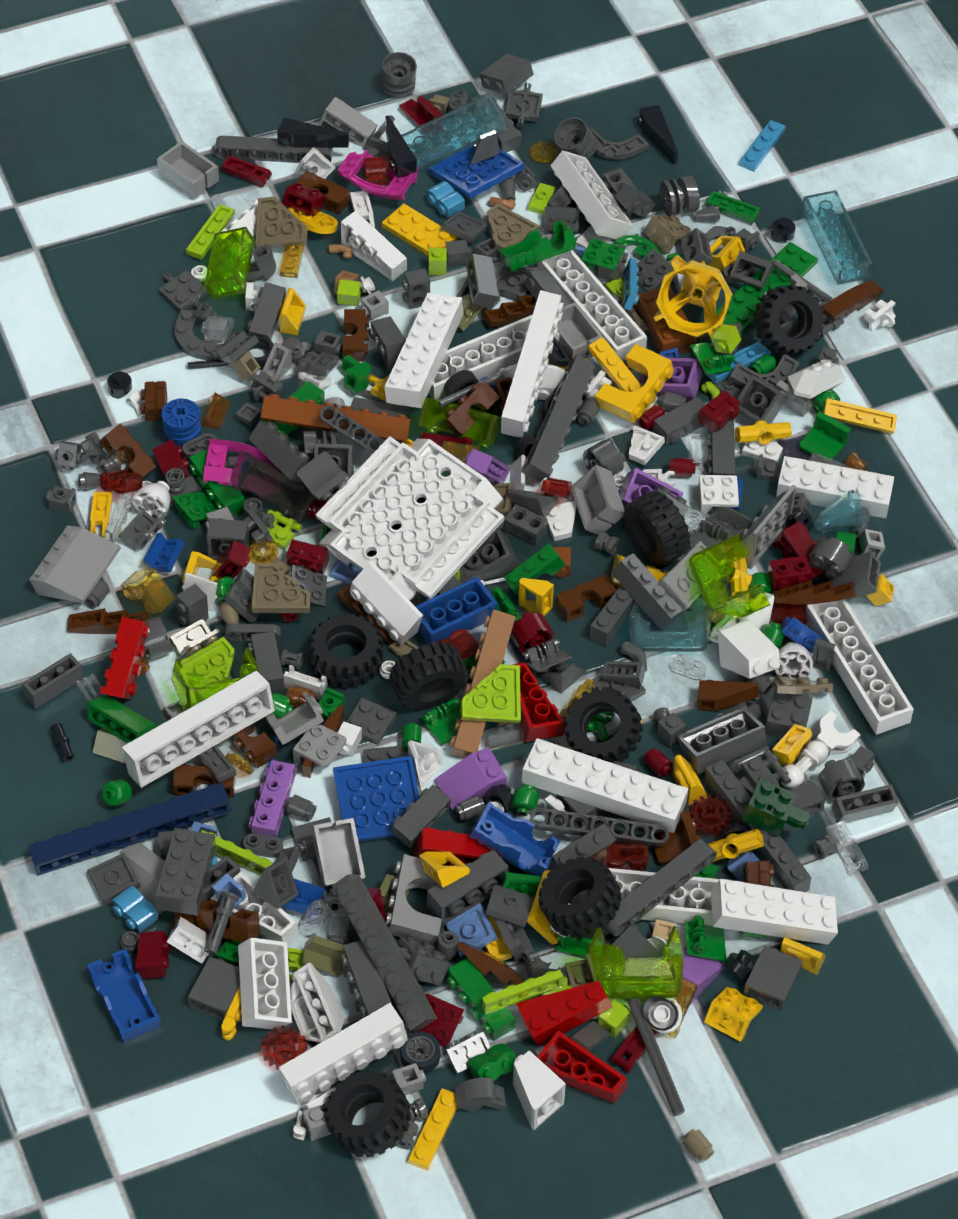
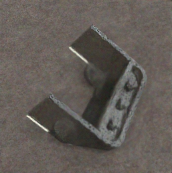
(271, 484)

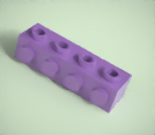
(487, 466)
(273, 798)

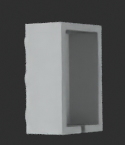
(187, 169)
(576, 331)
(598, 499)
(337, 851)

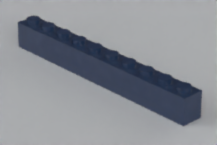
(129, 828)

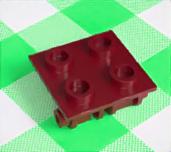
(447, 1021)

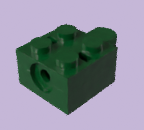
(773, 808)

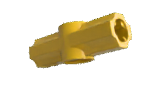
(763, 432)
(739, 578)
(743, 843)

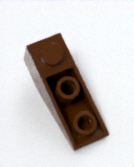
(724, 694)

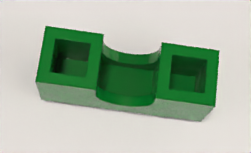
(542, 562)

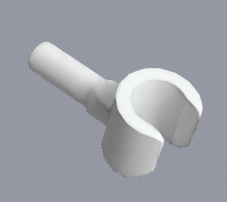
(133, 399)
(299, 1131)

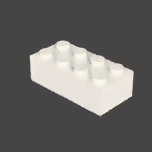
(264, 983)

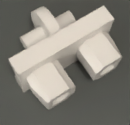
(883, 316)
(596, 384)

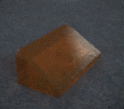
(215, 411)

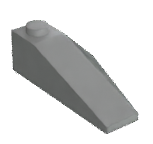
(148, 870)

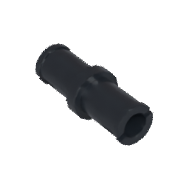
(62, 742)

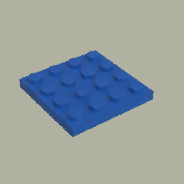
(479, 176)
(375, 794)

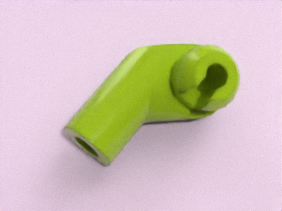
(710, 387)

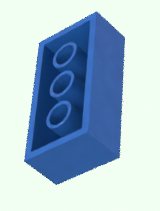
(455, 610)

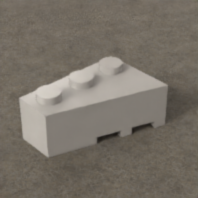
(346, 119)

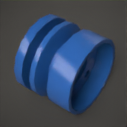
(181, 421)

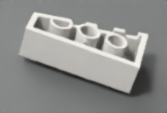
(273, 922)

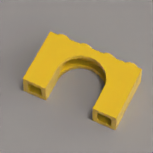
(631, 404)

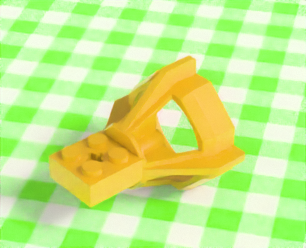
(699, 288)

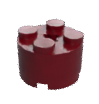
(531, 631)

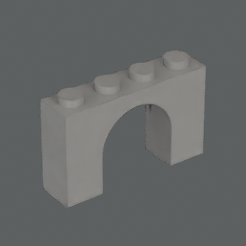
(403, 919)

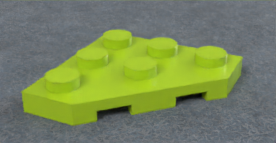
(211, 662)
(495, 697)

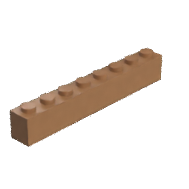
(489, 658)

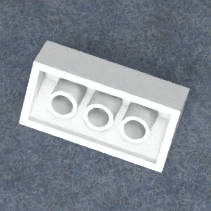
(386, 603)

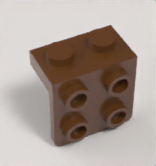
(679, 841)

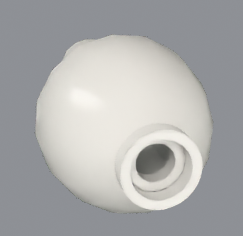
(153, 499)
(794, 661)

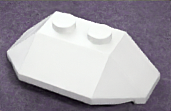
(552, 379)
(816, 379)
(757, 618)
(314, 1005)

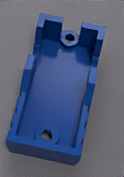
(514, 840)
(124, 996)

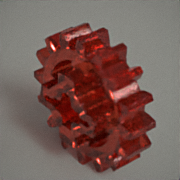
(709, 814)
(283, 1046)

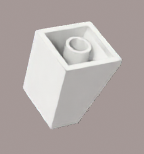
(747, 650)
(537, 1088)

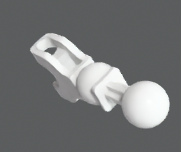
(816, 752)

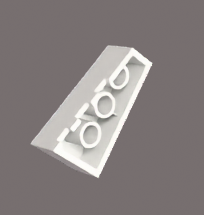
(372, 246)

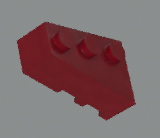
(797, 542)

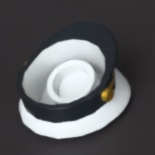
(662, 1013)

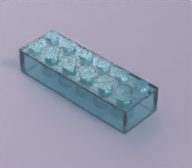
(454, 131)
(837, 237)

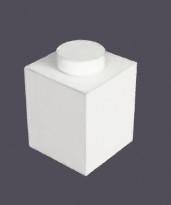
(353, 735)

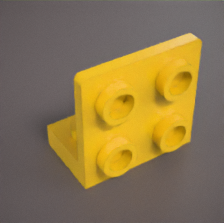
(732, 1013)

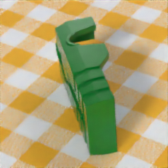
(536, 248)

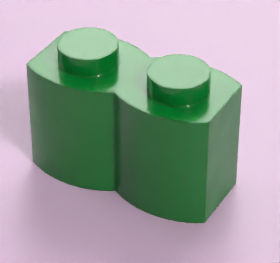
(493, 1063)

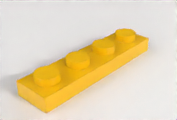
(613, 365)
(860, 416)
(434, 1130)

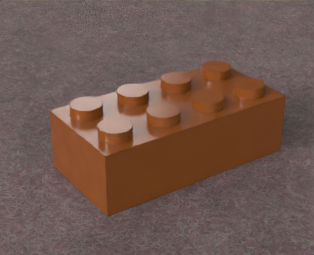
(659, 331)

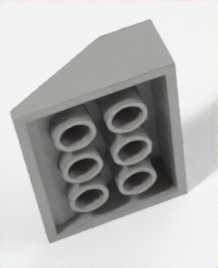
(768, 526)
(74, 565)

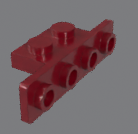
(420, 111)

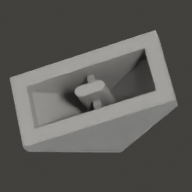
(278, 362)

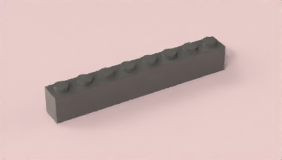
(558, 418)
(786, 865)
(384, 952)

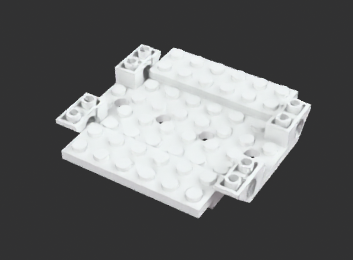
(433, 535)

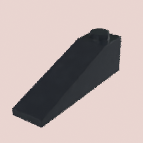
(657, 131)
(306, 135)
(401, 157)

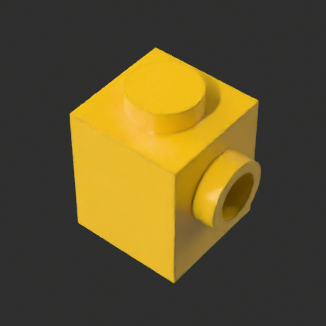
(884, 592)

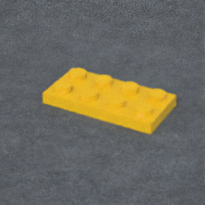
(416, 229)

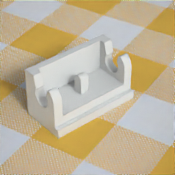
(295, 678)
(189, 939)

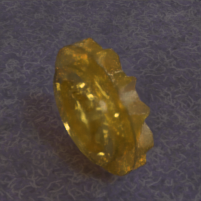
(547, 156)
(270, 554)
(240, 763)

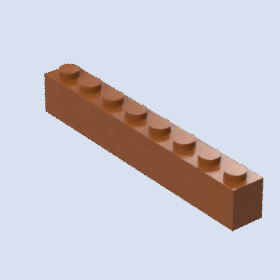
(307, 415)

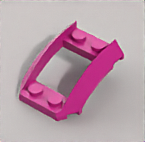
(395, 190)
(216, 460)

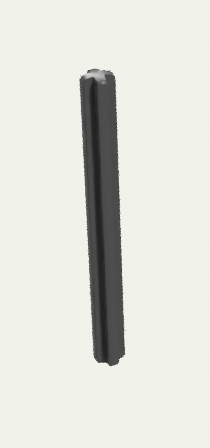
(656, 1058)

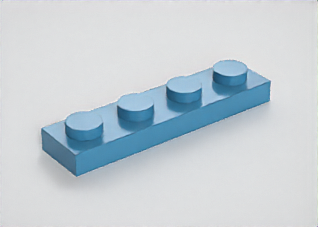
(762, 145)
(630, 285)
(744, 357)

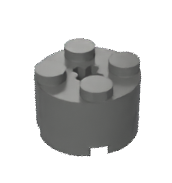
(606, 456)
(830, 556)
(157, 642)
(841, 778)

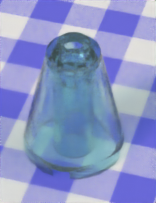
(842, 514)

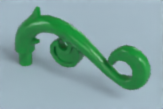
(641, 241)

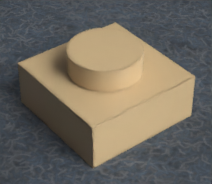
(662, 929)

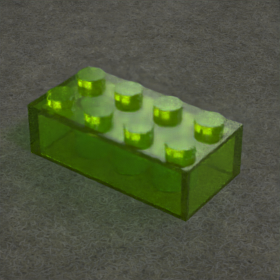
(229, 262)

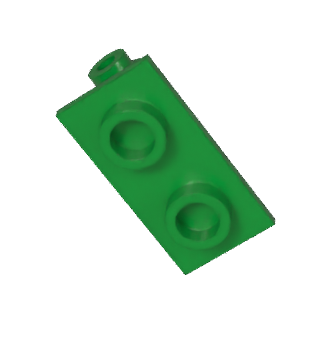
(504, 603)
(575, 946)

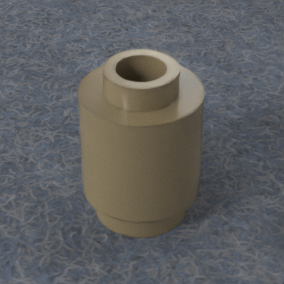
(698, 1145)

